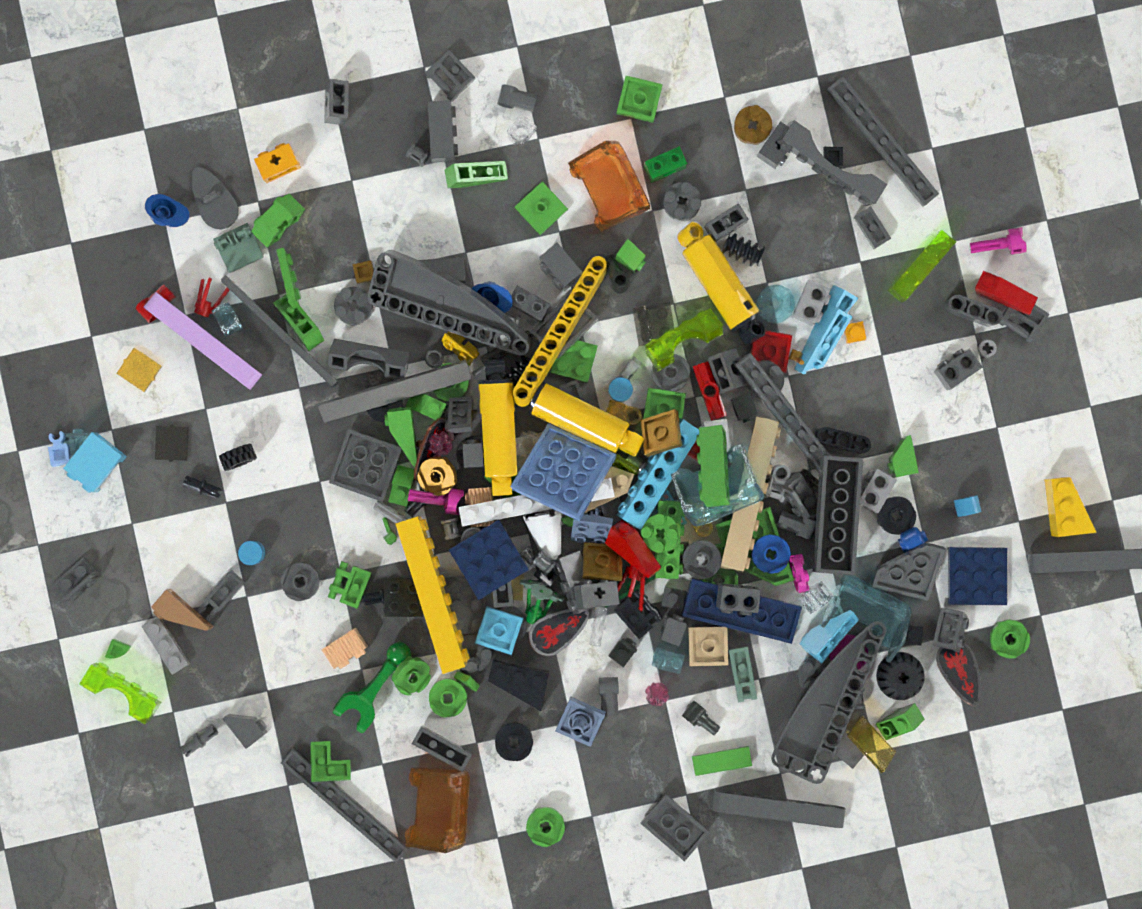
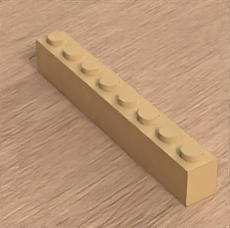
(744, 521)

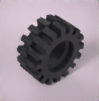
(237, 457)

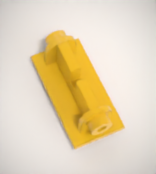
(464, 352)

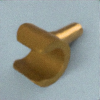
(796, 356)

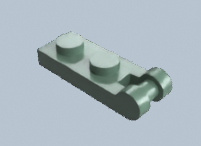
(742, 673)

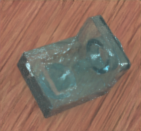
(227, 319)
(77, 438)
(668, 660)

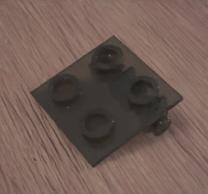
(652, 321)

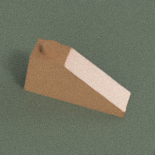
(175, 609)

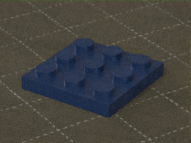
(488, 559)
(977, 576)

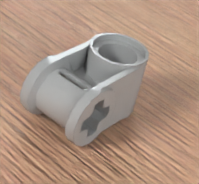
(775, 483)

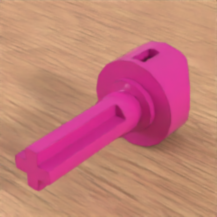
(1012, 241)
(448, 500)

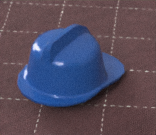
(166, 211)
(495, 294)

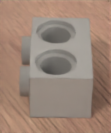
(807, 301)
(879, 493)

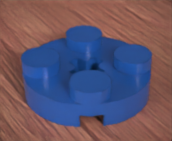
(765, 563)

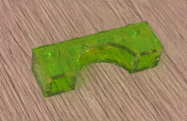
(922, 266)
(703, 326)
(141, 704)

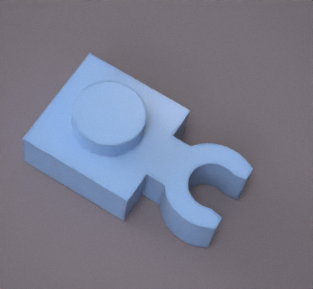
(59, 452)

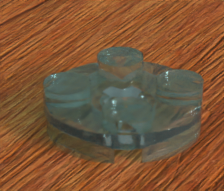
(783, 296)

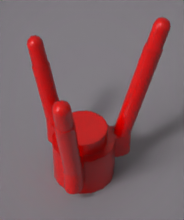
(203, 306)
(635, 575)

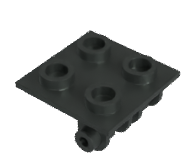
(401, 599)

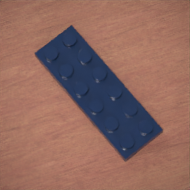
(774, 618)

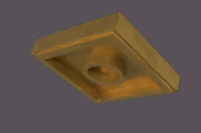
(661, 433)
(601, 562)

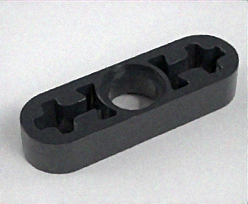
(858, 438)

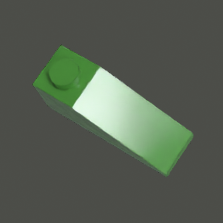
(475, 173)
(300, 323)
(402, 428)

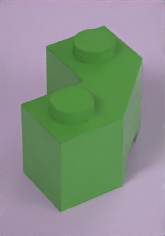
(276, 219)

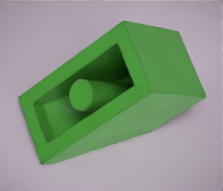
(630, 257)
(427, 406)
(903, 459)

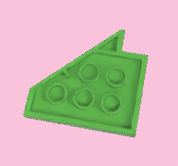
(766, 527)

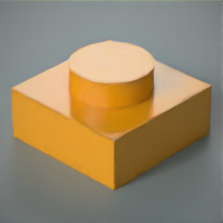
(855, 332)

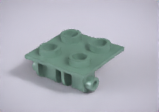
(238, 248)

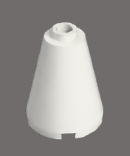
(546, 531)

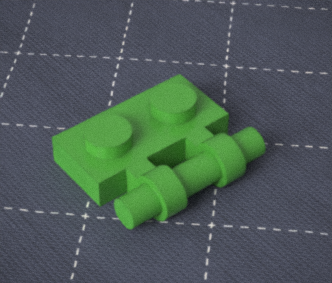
(355, 586)

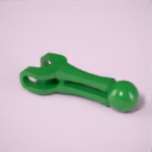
(364, 699)

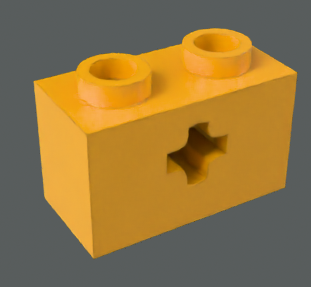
(287, 162)

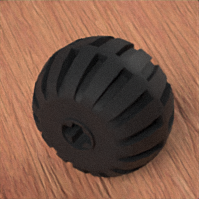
(888, 674)

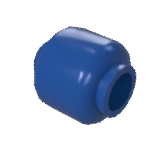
(912, 538)

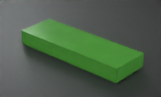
(722, 760)

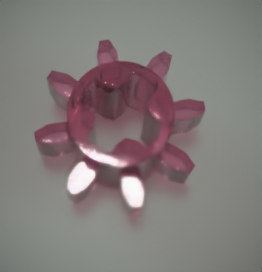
(440, 444)
(657, 694)

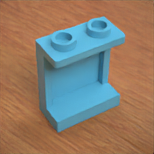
(93, 462)

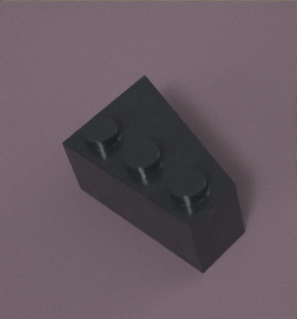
(520, 681)

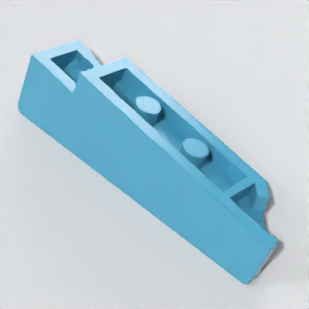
(828, 331)

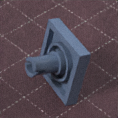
(591, 528)
(580, 721)

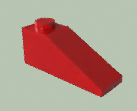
(1005, 293)
(631, 547)

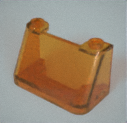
(610, 184)
(439, 809)

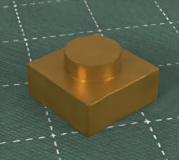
(363, 271)

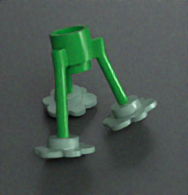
(540, 592)

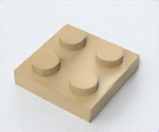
(708, 646)

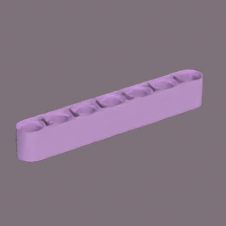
(202, 340)

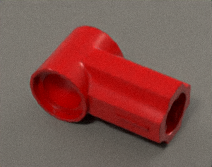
(164, 292)

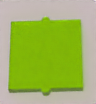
(625, 465)

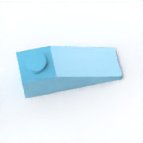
(821, 641)

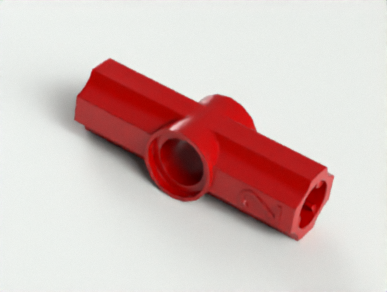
(713, 403)

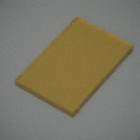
(871, 744)

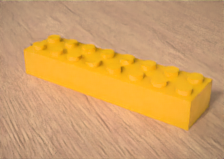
(432, 595)

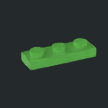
(289, 277)

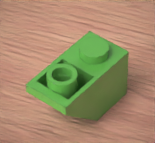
(900, 722)

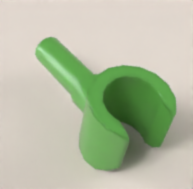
(390, 538)

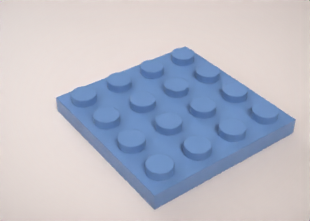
(563, 472)

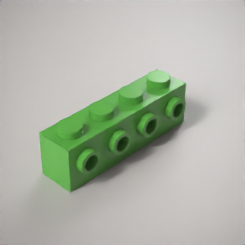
(713, 466)
(670, 560)

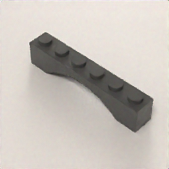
(800, 142)

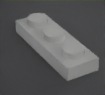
(165, 645)

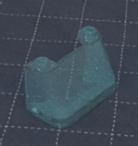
(743, 489)

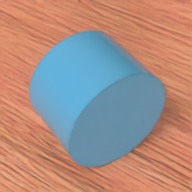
(620, 389)
(967, 506)
(251, 552)

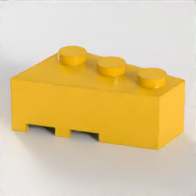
(1066, 509)

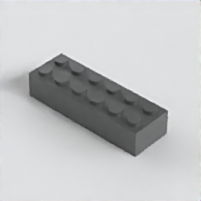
(837, 515)

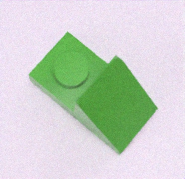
(402, 482)

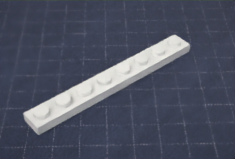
(517, 506)

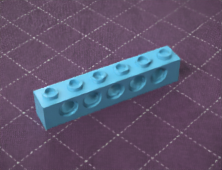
(658, 484)

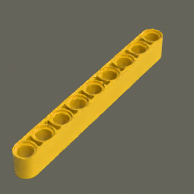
(560, 339)

